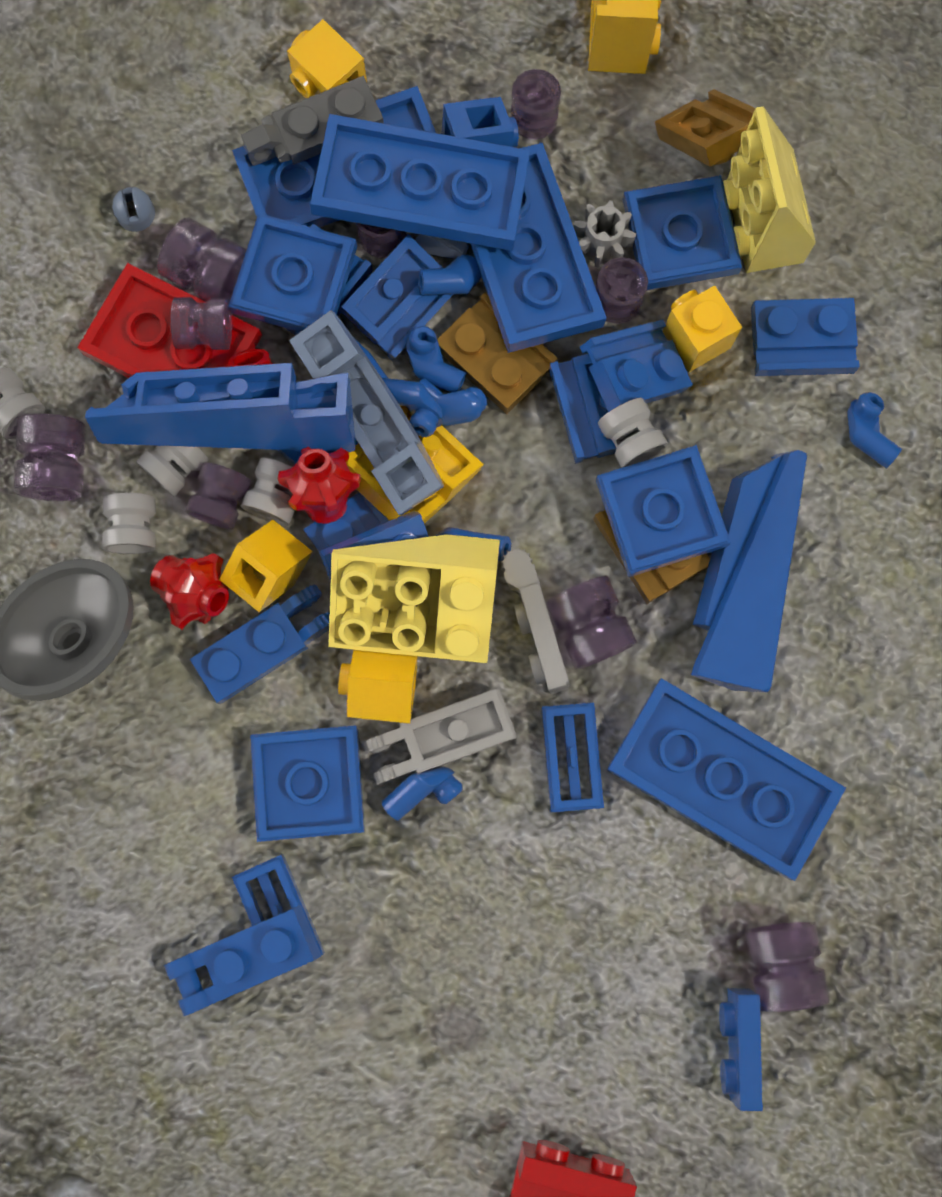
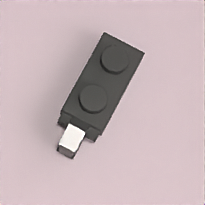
(300, 129)

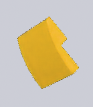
(451, 459)

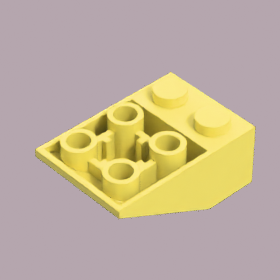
(768, 199)
(415, 597)

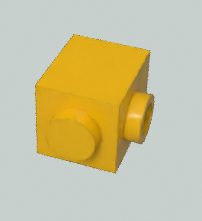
(323, 60)
(701, 327)
(265, 565)
(379, 686)

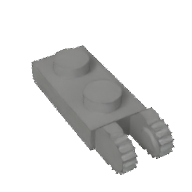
(535, 619)
(446, 735)

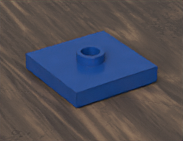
(683, 232)
(291, 273)
(662, 511)
(307, 783)

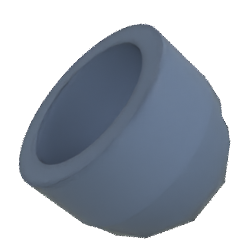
(143, 206)

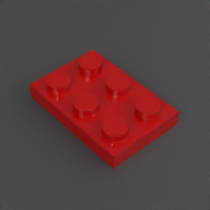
(135, 330)

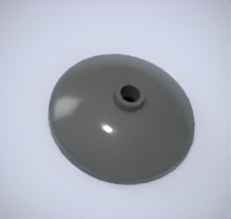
(62, 628)

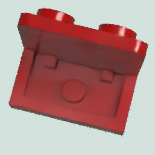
(555, 1172)

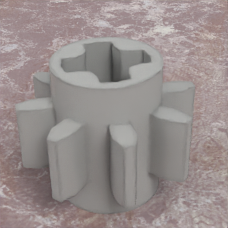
(606, 221)

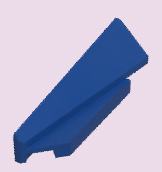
(229, 410)
(749, 578)

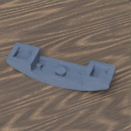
(379, 422)

